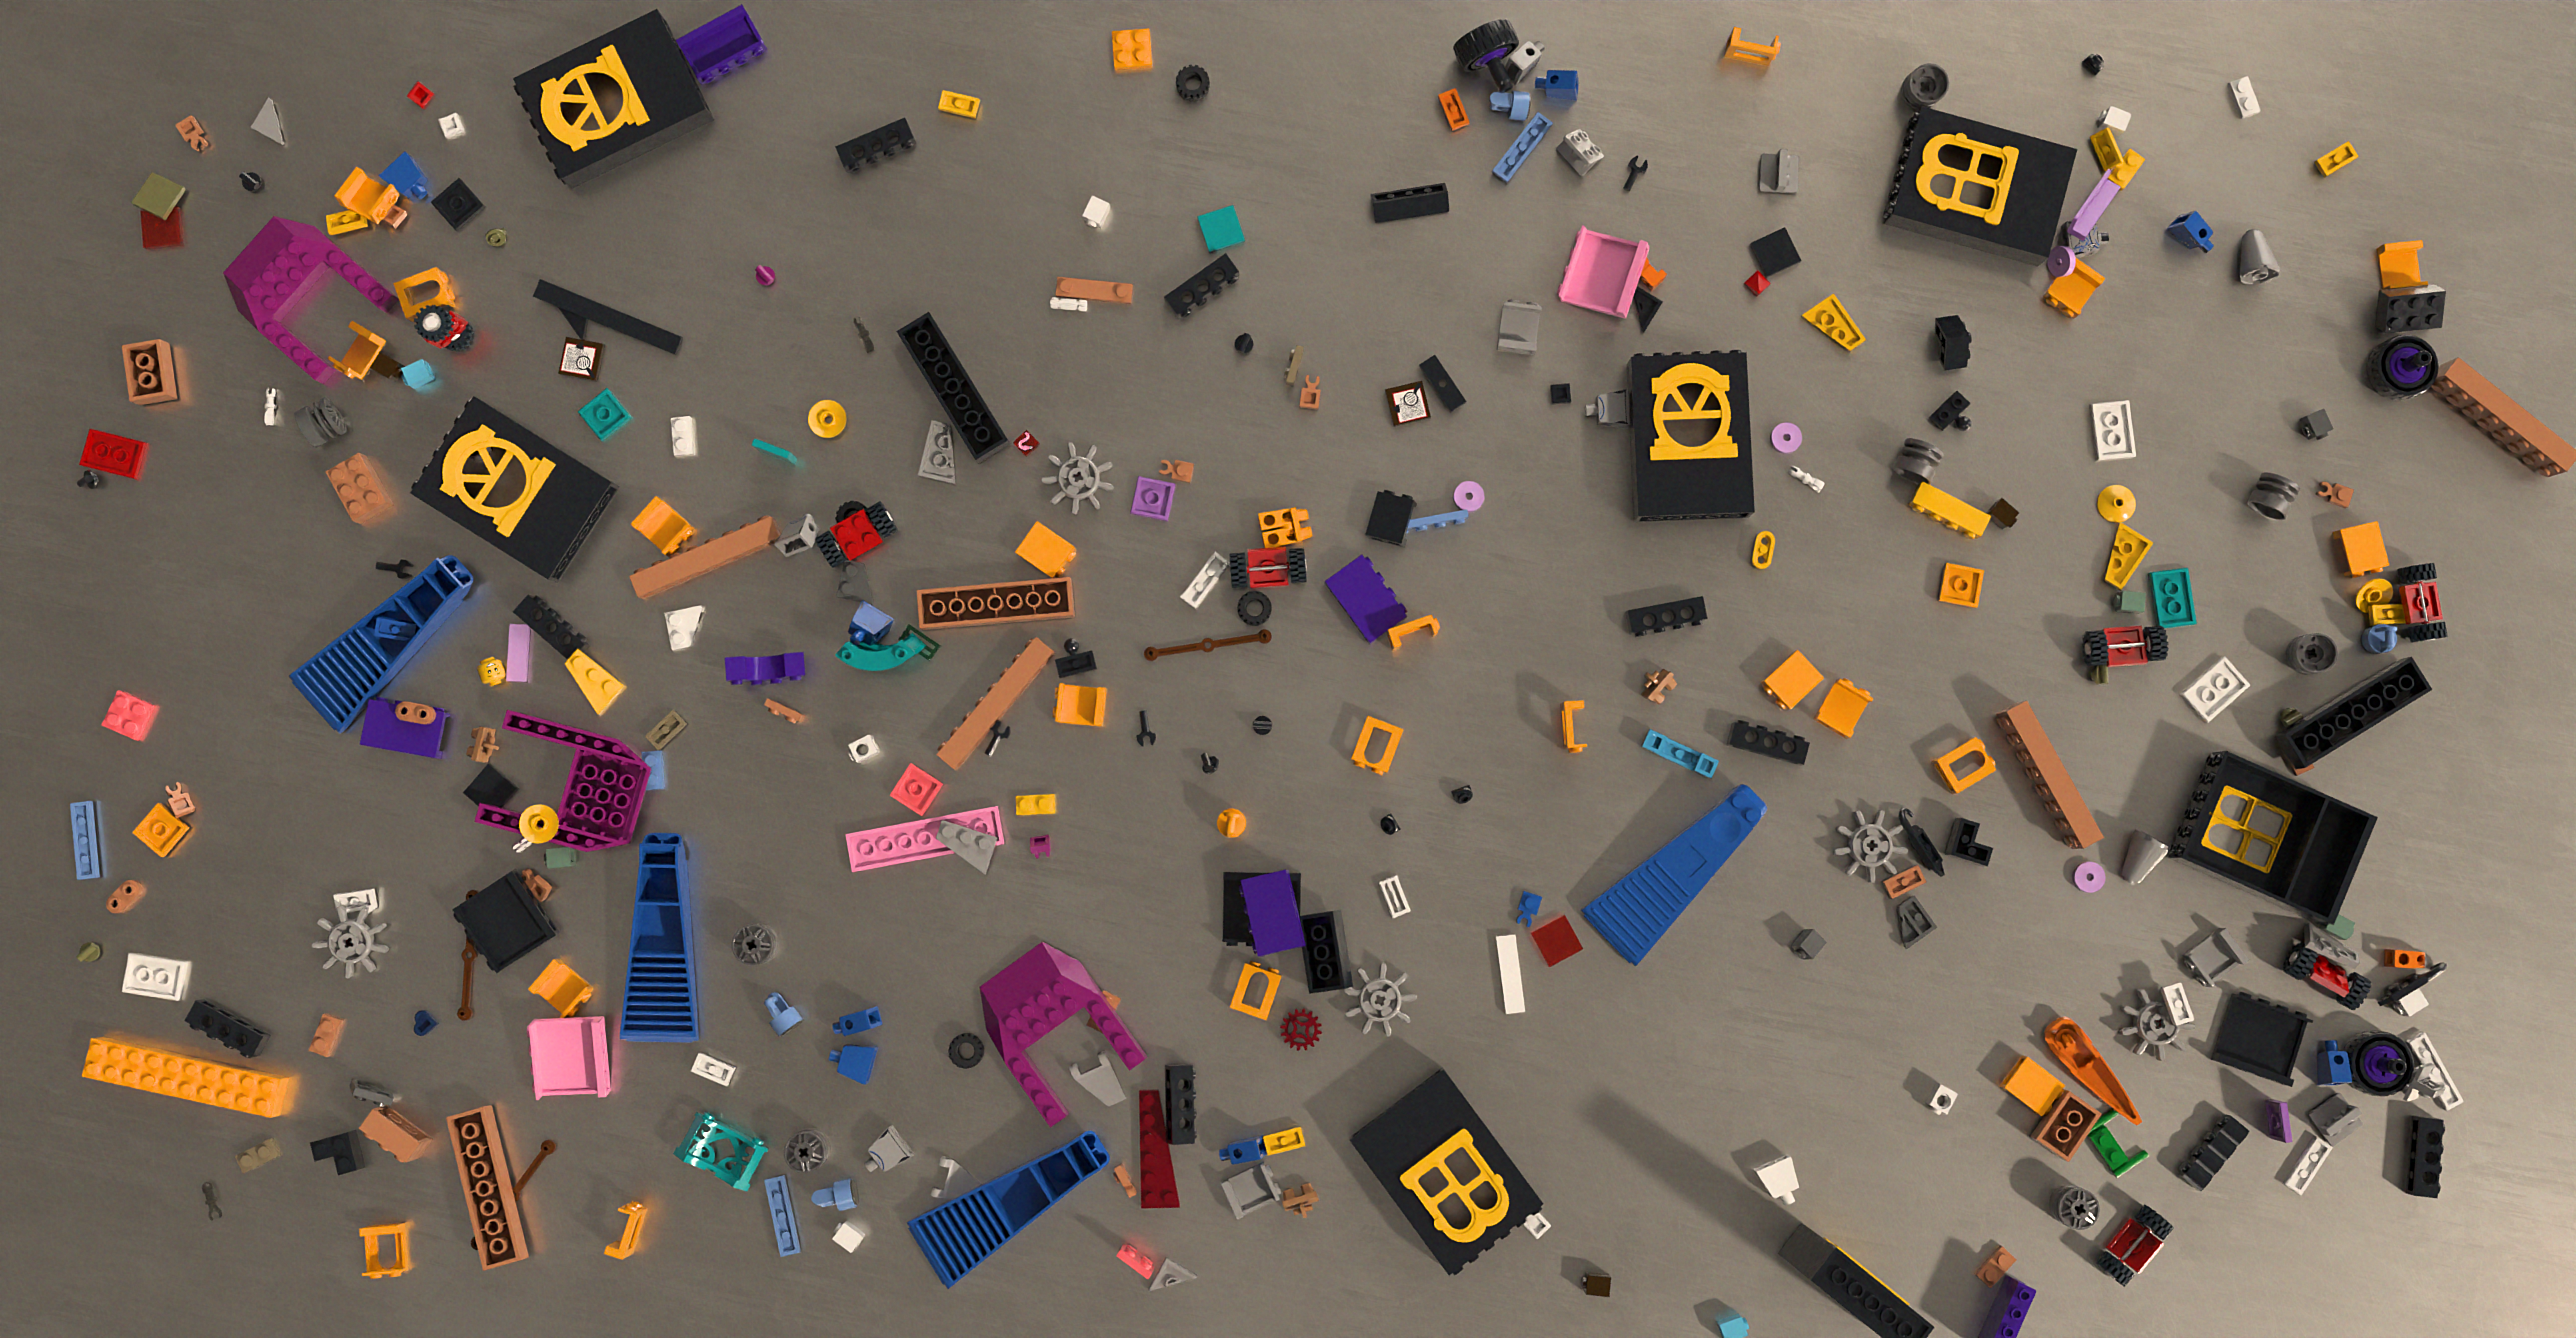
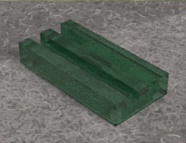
(932, 651)

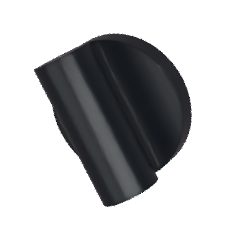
(2094, 63)
(251, 181)
(1244, 343)
(89, 479)
(1262, 725)
(1210, 764)
(1462, 794)
(1389, 824)

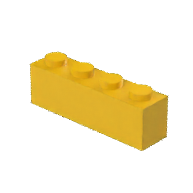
(1949, 510)

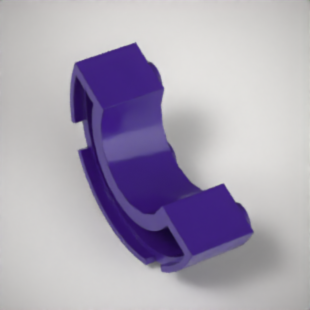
(765, 668)

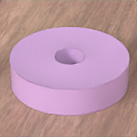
(2068, 259)
(1792, 432)
(1477, 496)
(2096, 872)

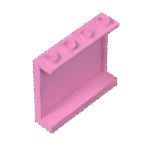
(1603, 272)
(569, 1056)

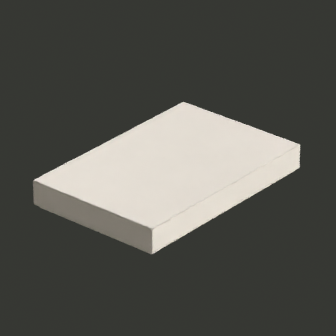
(2112, 430)
(2215, 689)
(154, 977)

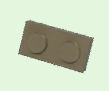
(1291, 373)
(666, 730)
(257, 1155)

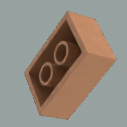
(149, 372)
(359, 488)
(2065, 1125)
(395, 1134)

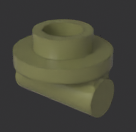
(496, 237)
(2100, 674)
(2290, 716)
(88, 952)

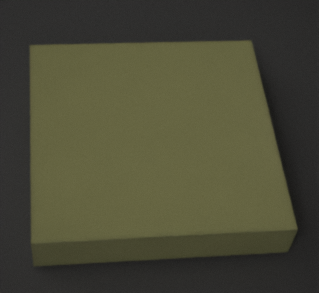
(158, 196)

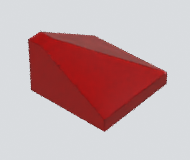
(420, 94)
(1757, 283)

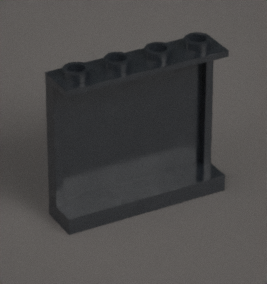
(1234, 918)
(505, 921)
(2260, 1038)

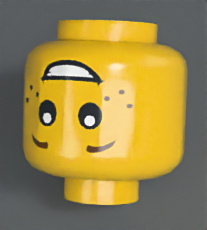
(491, 671)

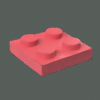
(128, 715)
(916, 789)
(1142, 1265)

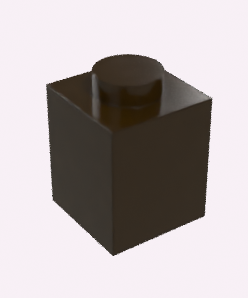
(387, 367)
(2003, 514)
(1596, 1284)

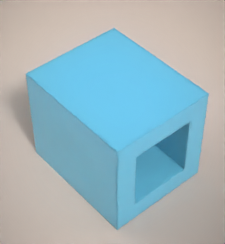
(417, 374)
(1733, 1327)

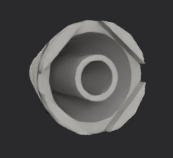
(2257, 259)
(2142, 856)

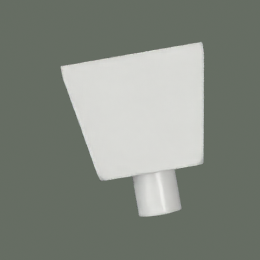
(1779, 1178)

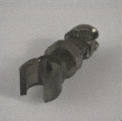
(864, 335)
(207, 1189)

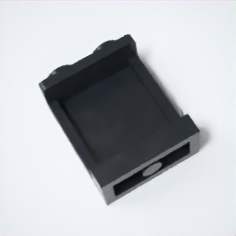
(1390, 518)

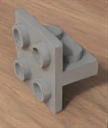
(1580, 151)
(1779, 172)
(2422, 1085)
(2336, 1119)

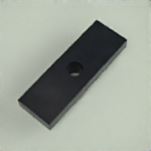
(1435, 374)

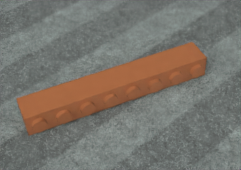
(705, 557)
(996, 703)

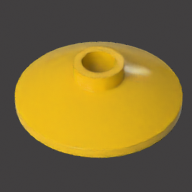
(820, 412)
(2107, 503)
(2373, 593)
(529, 823)

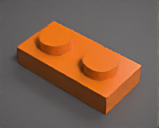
(1453, 109)

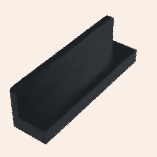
(1410, 202)

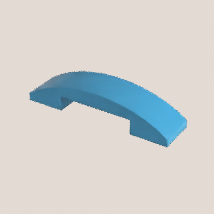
(1680, 754)

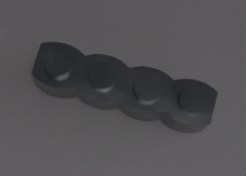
(2213, 1153)

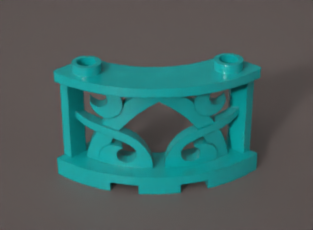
(880, 656)
(695, 1158)

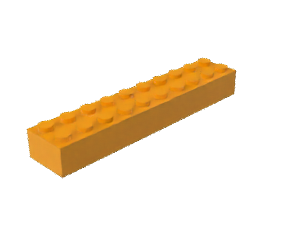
(185, 1077)

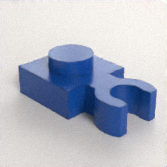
(1529, 905)

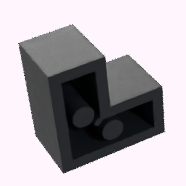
(1953, 342)
(1963, 844)
(344, 1149)

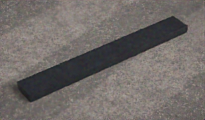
(607, 316)

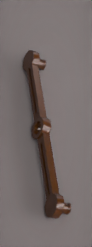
(1264, 637)
(465, 1012)
(547, 1148)

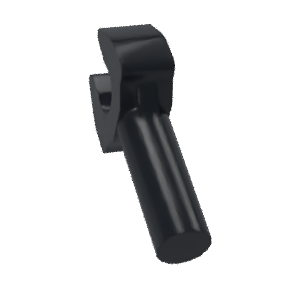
(1634, 172)
(398, 568)
(1145, 729)
(996, 738)

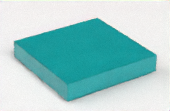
(1221, 228)
(604, 414)
(774, 451)

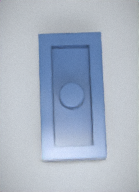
(655, 761)

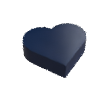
(424, 1023)

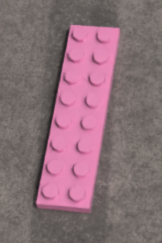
(915, 839)

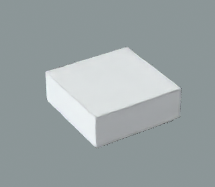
(451, 125)

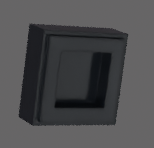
(1560, 394)

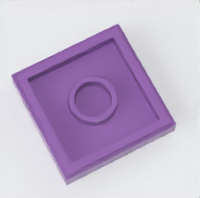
(1152, 498)
(2278, 1120)

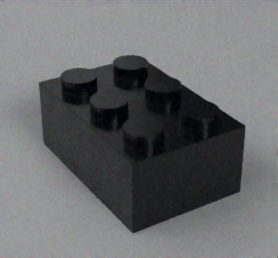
(2410, 308)

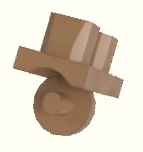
(1656, 683)
(484, 744)
(1291, 1202)

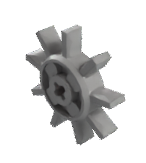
(1074, 467)
(1868, 856)
(339, 941)
(1390, 1005)
(2146, 1028)

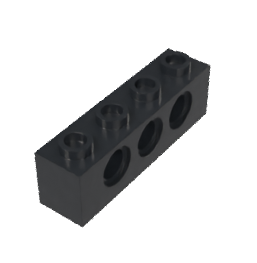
(865, 143)
(1205, 276)
(1694, 605)
(526, 612)
(1737, 739)
(255, 1038)
(1173, 1095)
(2417, 1149)

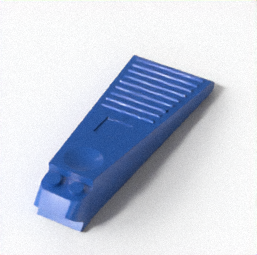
(360, 664)
(1658, 890)
(661, 968)
(985, 1218)

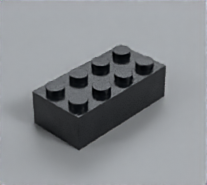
(1325, 952)

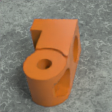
(1650, 276)
(2404, 959)

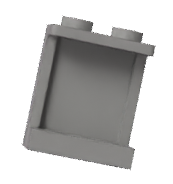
(2214, 957)
(1251, 1189)

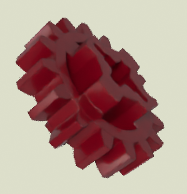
(1293, 1035)

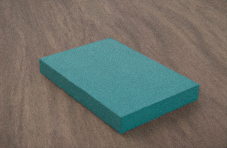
(2172, 598)

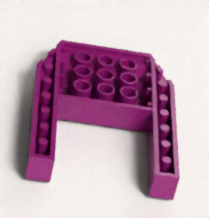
(280, 270)
(600, 791)
(1034, 999)

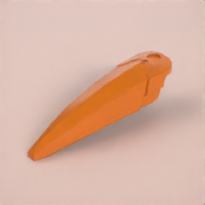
(2084, 1061)

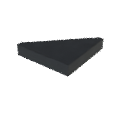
(1646, 306)
(577, 322)

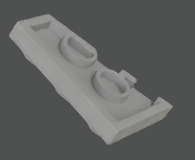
(938, 457)
(967, 843)
(2330, 947)

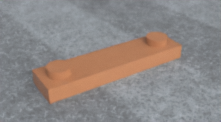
(1094, 290)

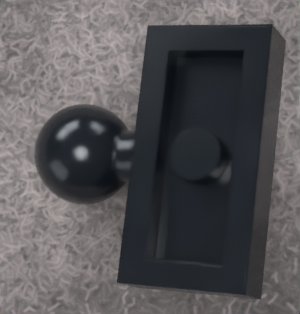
(1951, 411)
(1075, 663)

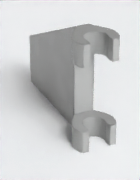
(1100, 1081)
(957, 1181)

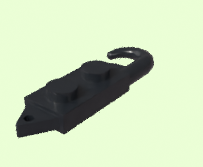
(1922, 844)
(2412, 983)

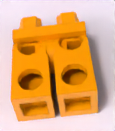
(1288, 527)

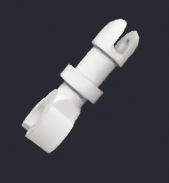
(270, 406)
(1814, 483)

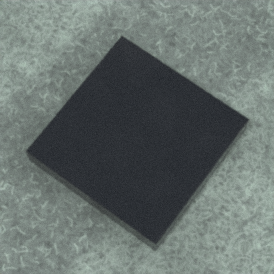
(458, 204)
(1775, 252)
(490, 788)

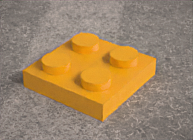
(1131, 49)
(1961, 585)
(160, 830)

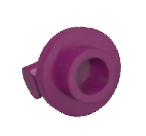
(765, 275)

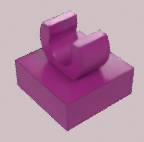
(1040, 844)

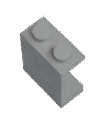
(1519, 327)

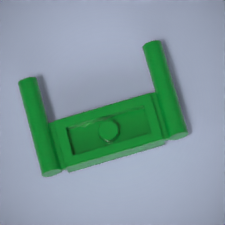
(2110, 1149)

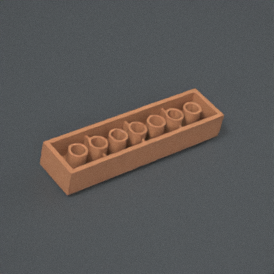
(2504, 418)
(995, 603)
(2049, 775)
(487, 1187)

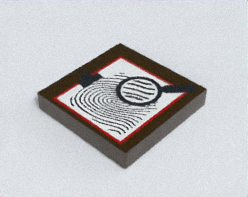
(581, 359)
(1407, 403)

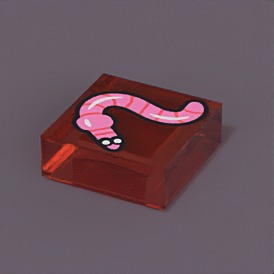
(1026, 443)

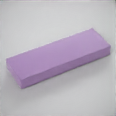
(518, 653)

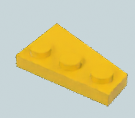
(1835, 322)
(2125, 556)
(593, 680)

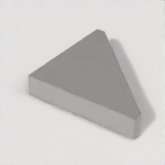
(268, 123)
(1170, 1274)

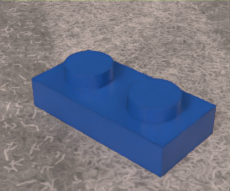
(395, 628)

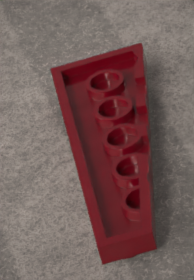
(1156, 1166)

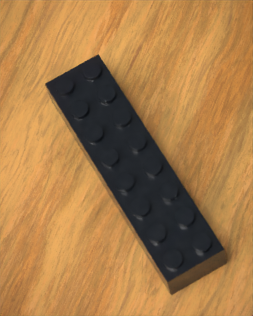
(953, 387)
(2353, 713)

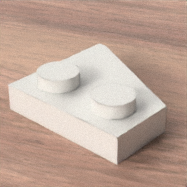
(682, 626)
(355, 901)

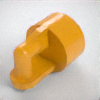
(1231, 823)

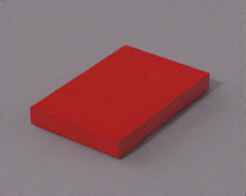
(113, 454)

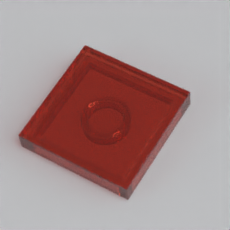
(160, 232)
(1556, 941)

